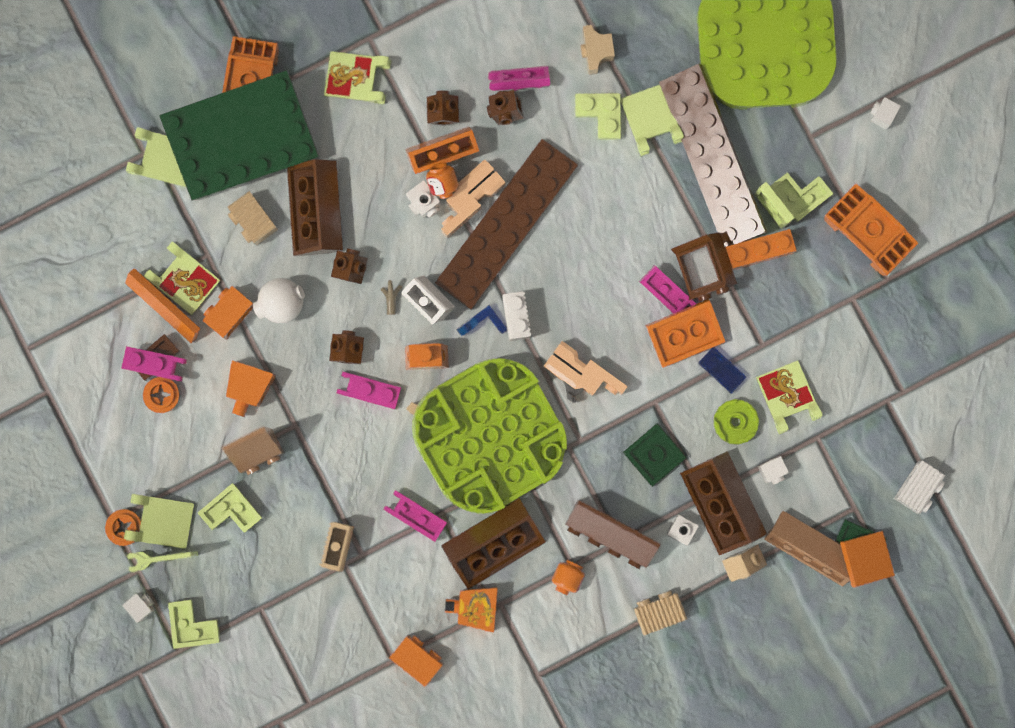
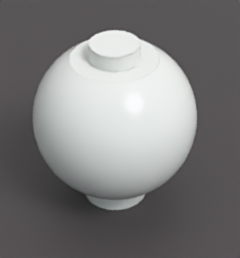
(279, 301)

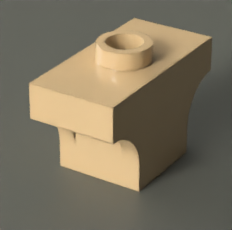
(596, 48)
(744, 563)

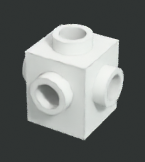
(420, 193)

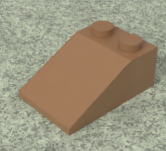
(254, 450)

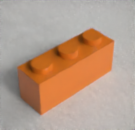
(442, 149)
(761, 249)

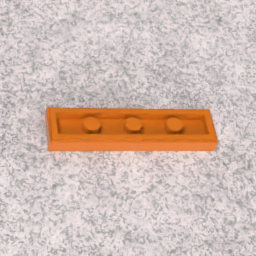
(162, 305)

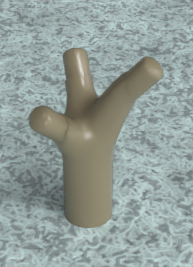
(391, 297)

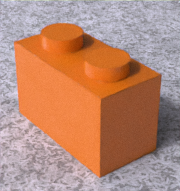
(228, 312)
(417, 660)

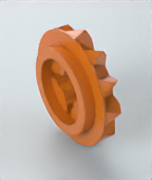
(154, 387)
(113, 524)

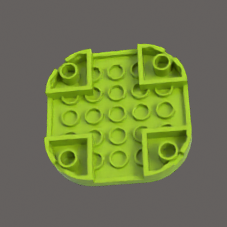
(766, 50)
(489, 435)

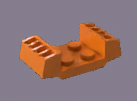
(249, 62)
(871, 229)

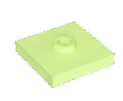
(774, 205)

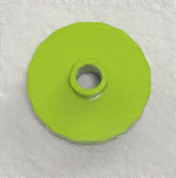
(748, 422)

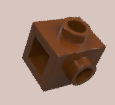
(505, 107)
(442, 108)
(349, 266)
(346, 348)

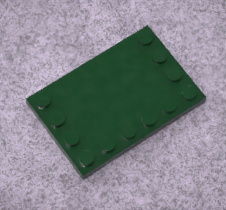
(239, 135)

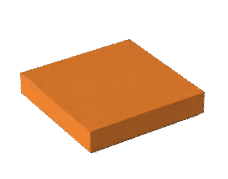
(867, 559)

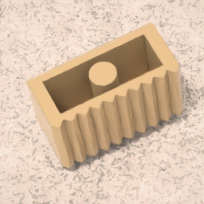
(252, 218)
(337, 546)
(660, 612)

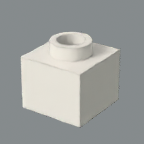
(884, 112)
(773, 470)
(674, 530)
(139, 606)

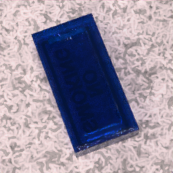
(722, 370)

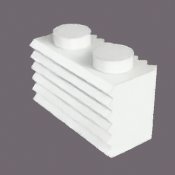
(428, 299)
(516, 316)
(920, 487)

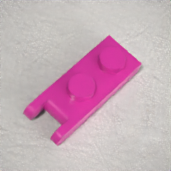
(519, 78)
(665, 290)
(151, 363)
(371, 391)
(417, 517)

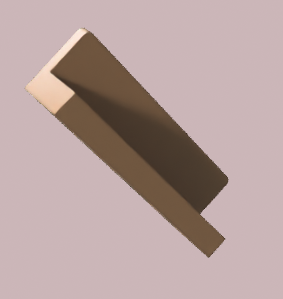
(809, 547)

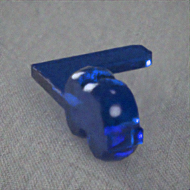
(475, 320)

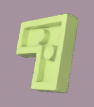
(605, 107)
(800, 201)
(233, 504)
(187, 631)

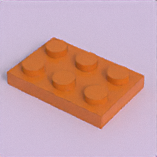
(685, 333)

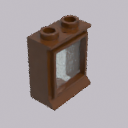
(705, 266)

